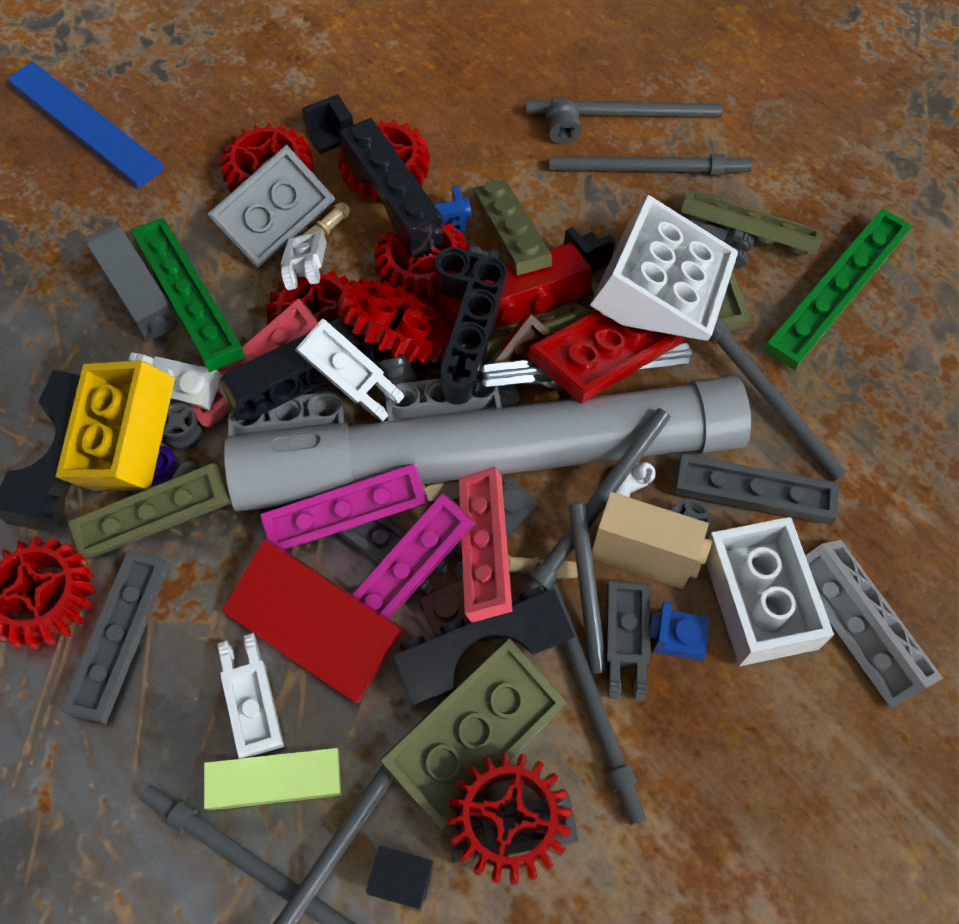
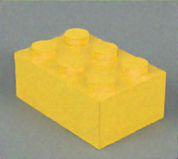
(116, 426)

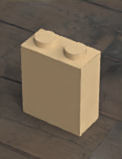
(651, 541)

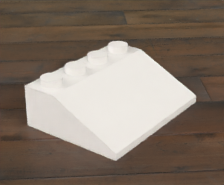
(666, 275)

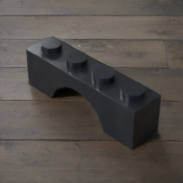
(409, 208)
(33, 494)
(431, 665)

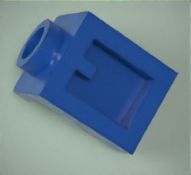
(456, 211)
(679, 633)

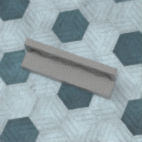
(869, 625)

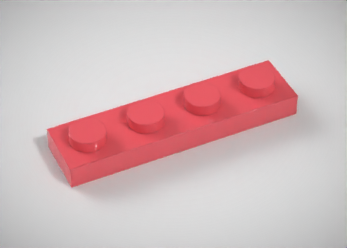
(289, 325)
(485, 547)

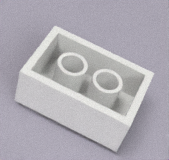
(766, 592)

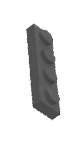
(757, 489)
(115, 638)

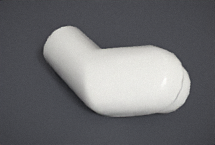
(639, 477)

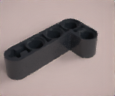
(468, 328)
(278, 376)

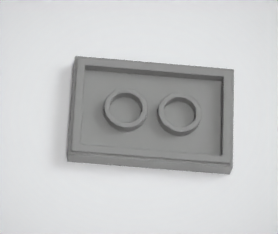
(271, 207)

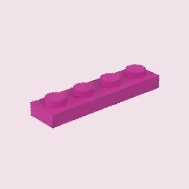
(345, 508)
(415, 556)

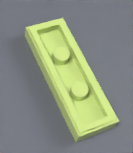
(272, 779)

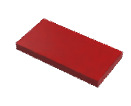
(597, 353)
(312, 620)

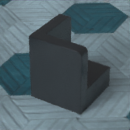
(325, 120)
(594, 250)
(400, 878)

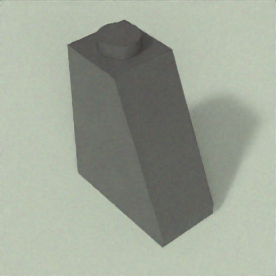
(131, 282)

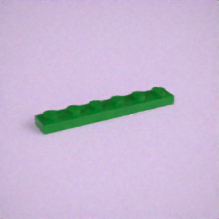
(837, 289)
(187, 295)

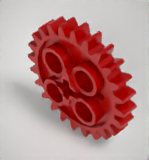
(373, 309)

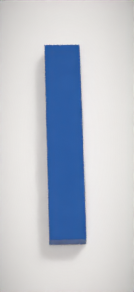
(86, 125)

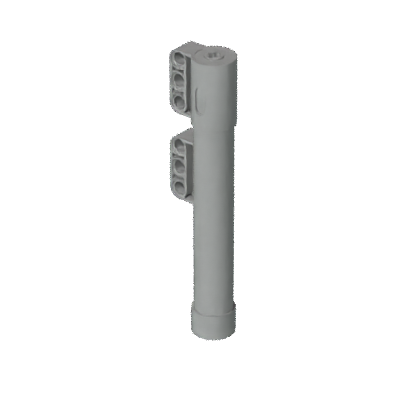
(313, 450)

